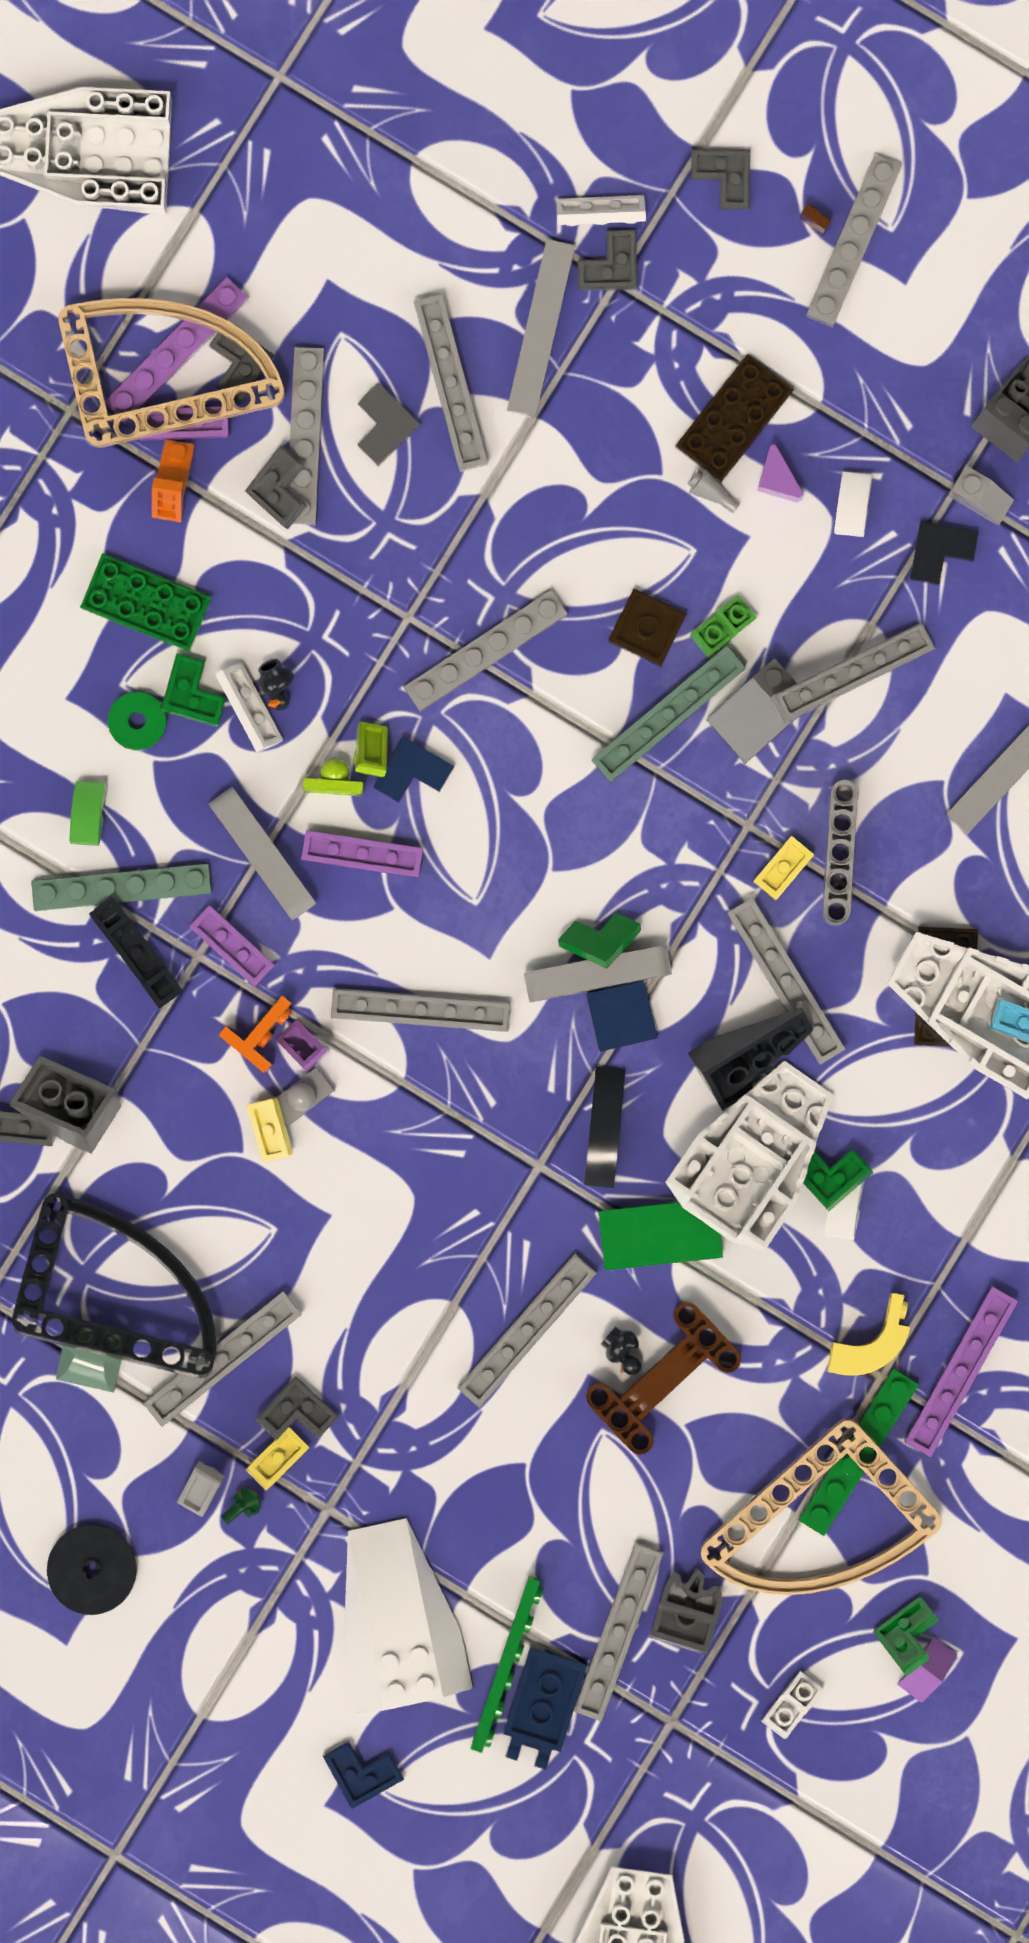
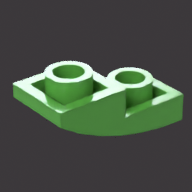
(723, 626)
(86, 813)

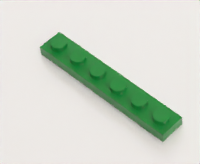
(846, 1472)
(503, 1677)

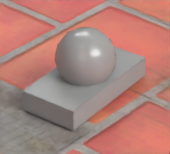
(303, 1096)
(200, 1489)

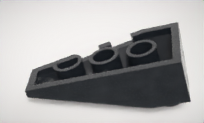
(740, 1057)

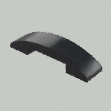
(136, 952)
(604, 1127)

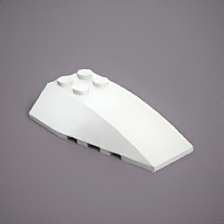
(957, 997)
(753, 1158)
(398, 1624)

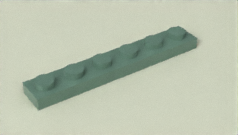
(668, 714)
(123, 886)

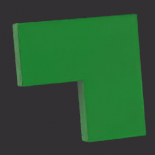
(184, 697)
(600, 946)
(837, 1182)
(900, 1632)

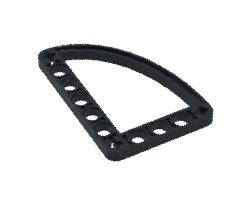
(100, 1332)

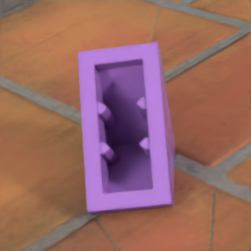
(778, 479)
(302, 1045)
(930, 1674)

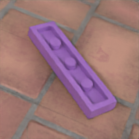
(362, 854)

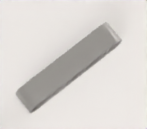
(845, 839)
(262, 853)
(588, 976)

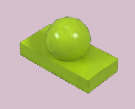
(371, 749)
(333, 780)

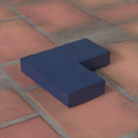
(412, 762)
(361, 1782)

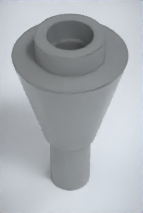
(707, 487)

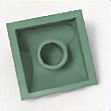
(87, 1367)

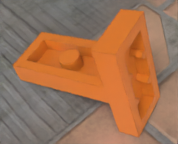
(171, 481)
(260, 1035)

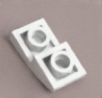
(853, 504)
(844, 1217)
(792, 1705)

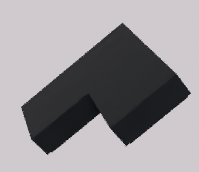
(934, 544)

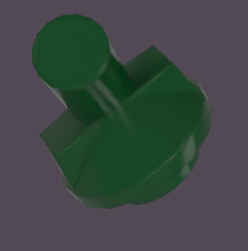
(246, 1502)

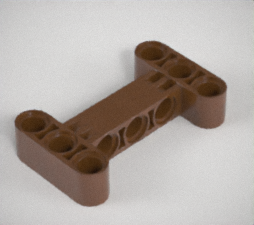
(663, 1378)

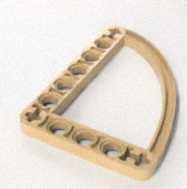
(169, 409)
(796, 1487)

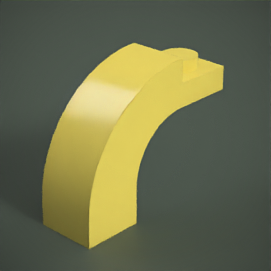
(877, 1353)

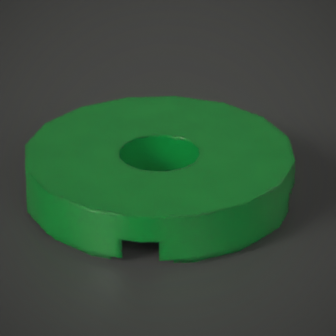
(119, 721)

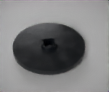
(70, 1580)

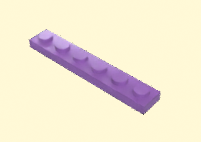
(174, 352)
(961, 1371)

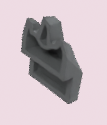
(687, 1613)

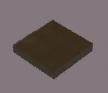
(647, 627)

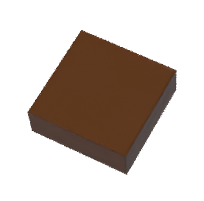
(815, 219)

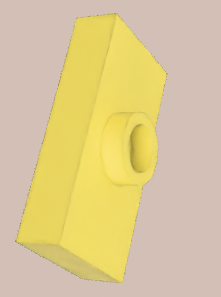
(783, 868)
(270, 1129)
(277, 1458)

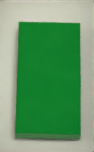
(146, 602)
(655, 1237)

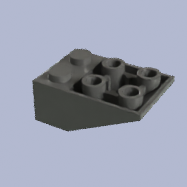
(1007, 415)

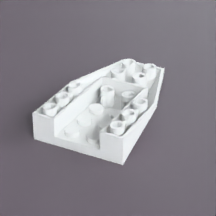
(92, 147)
(634, 1909)

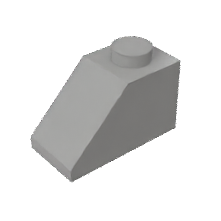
(981, 495)

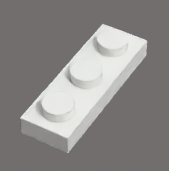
(600, 210)
(249, 707)

